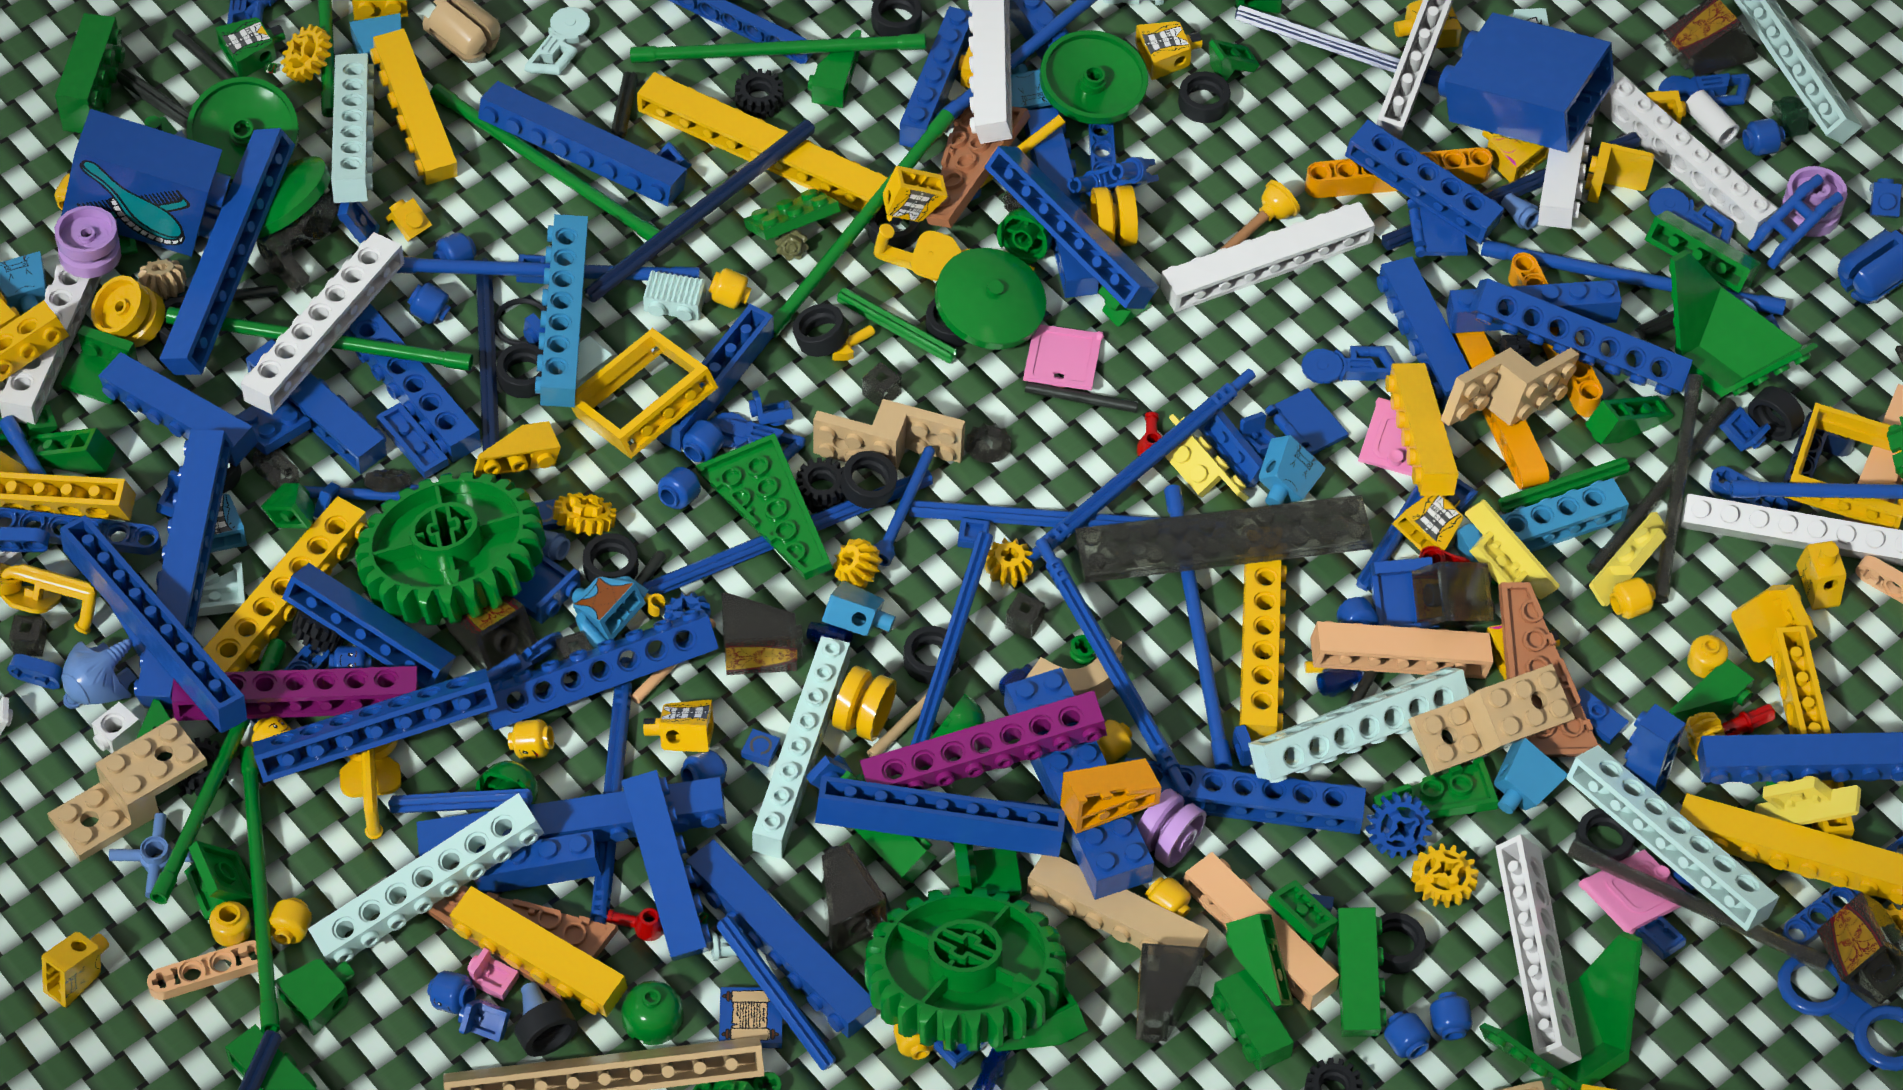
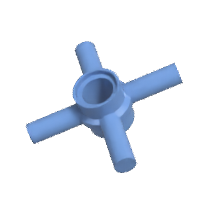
(150, 846)

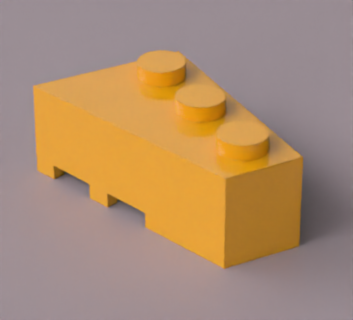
(1108, 793)

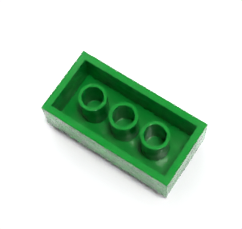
(89, 70)

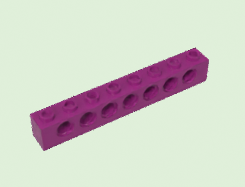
(307, 691)
(992, 735)

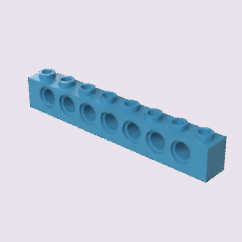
(563, 311)

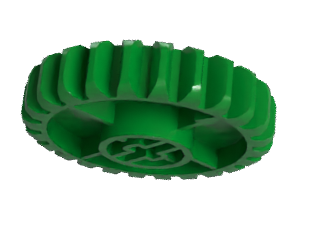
(450, 548)
(965, 968)

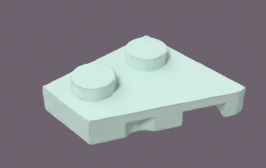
(223, 593)

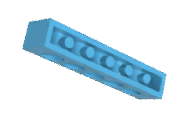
(1555, 526)

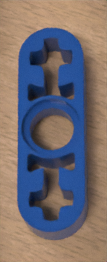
(1723, 489)

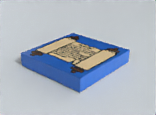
(748, 1014)

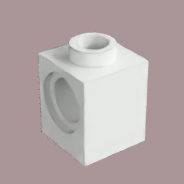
(115, 719)

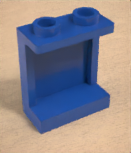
(548, 589)
(1394, 591)

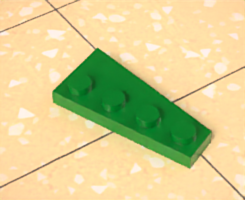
(1451, 794)

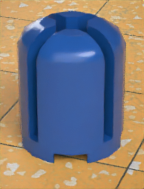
(1873, 267)

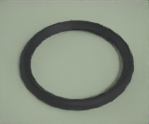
(501, 336)

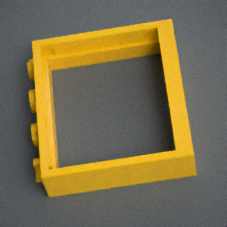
(660, 413)
(1861, 429)

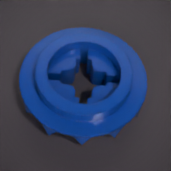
(692, 601)

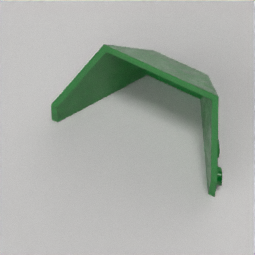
(1723, 334)
(1602, 1015)

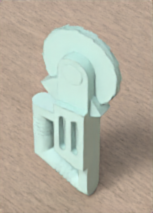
(565, 29)

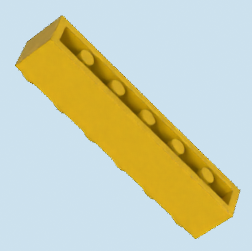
(414, 107)
(1422, 429)
(538, 952)

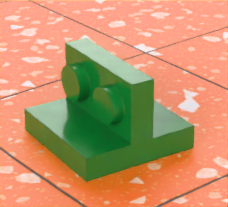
(217, 877)

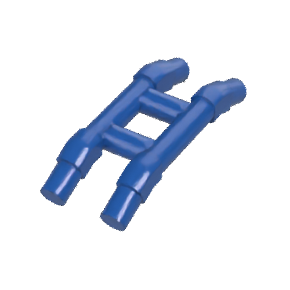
(1793, 237)

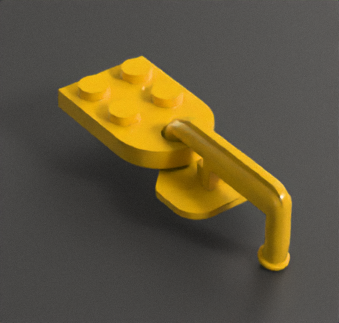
(929, 256)
(46, 592)
(371, 775)

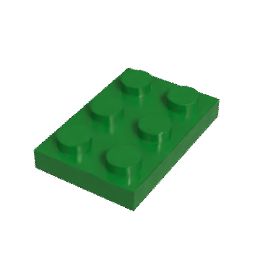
(791, 214)

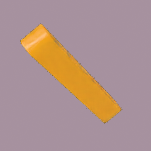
(1348, 178)
(1583, 386)
(1514, 441)

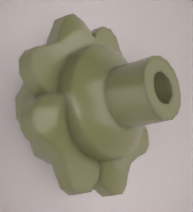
(792, 244)

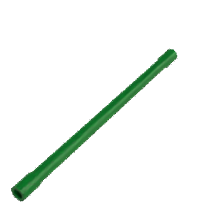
(903, 42)
(327, 71)
(452, 101)
(785, 313)
(448, 359)
(168, 877)
(268, 1006)

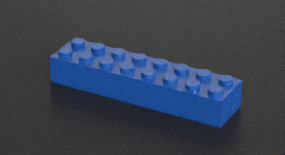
(1111, 854)

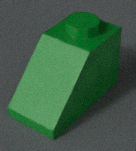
(290, 507)

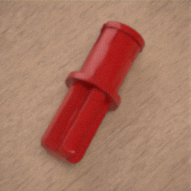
(1749, 721)

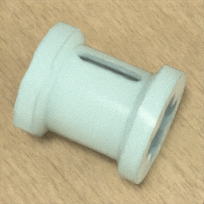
(719, 947)

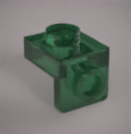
(1792, 115)

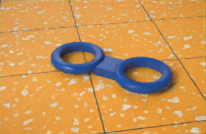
(1846, 1010)

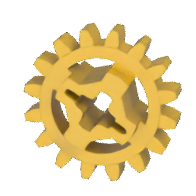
(306, 53)
(584, 514)
(1444, 876)

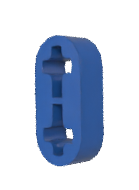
(35, 671)

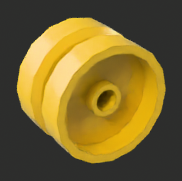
(1116, 214)
(128, 310)
(864, 703)

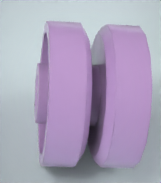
(1831, 184)
(87, 241)
(1171, 827)

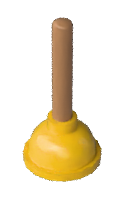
(1277, 204)

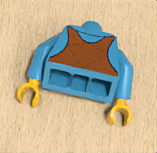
(609, 605)

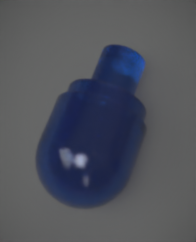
(1013, 676)

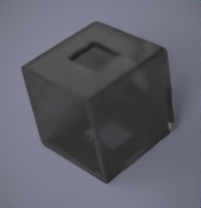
(881, 380)
(1025, 615)
(28, 635)
(571, 643)

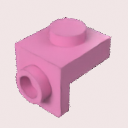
(491, 975)

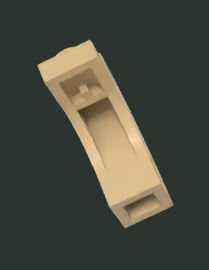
(1086, 678)

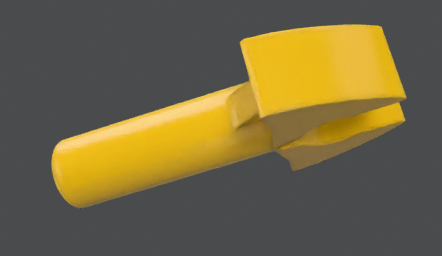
(846, 352)

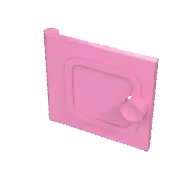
(1063, 352)
(1383, 441)
(1626, 903)

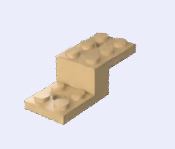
(1510, 387)
(892, 432)
(1491, 719)
(127, 789)

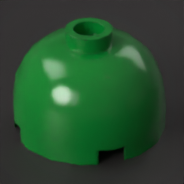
(1024, 236)
(963, 715)
(508, 776)
(652, 1012)

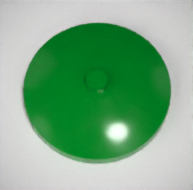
(1093, 77)
(231, 112)
(297, 192)
(990, 298)

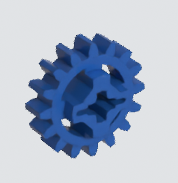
(1389, 830)

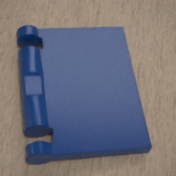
(1434, 234)
(1307, 421)

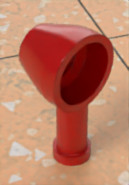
(1151, 433)
(644, 930)

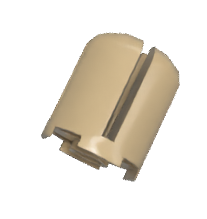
(463, 28)

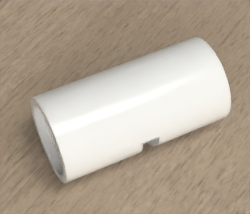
(1712, 117)

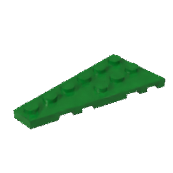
(765, 494)

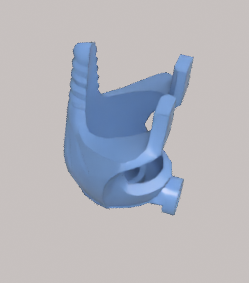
(90, 674)

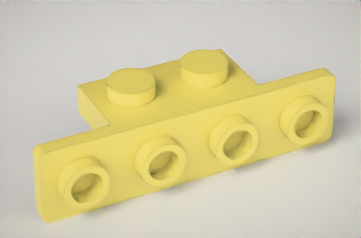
(1200, 467)
(1505, 553)
(1629, 557)
(1808, 801)

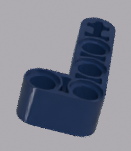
(1821, 442)

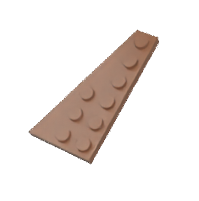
(965, 163)
(1530, 647)
(578, 931)

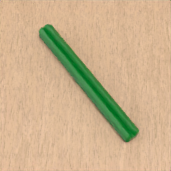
(897, 325)
(1562, 485)

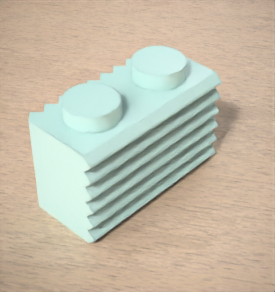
(674, 296)

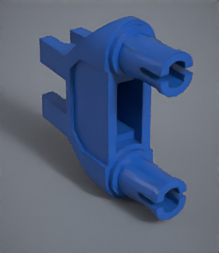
(1129, 172)

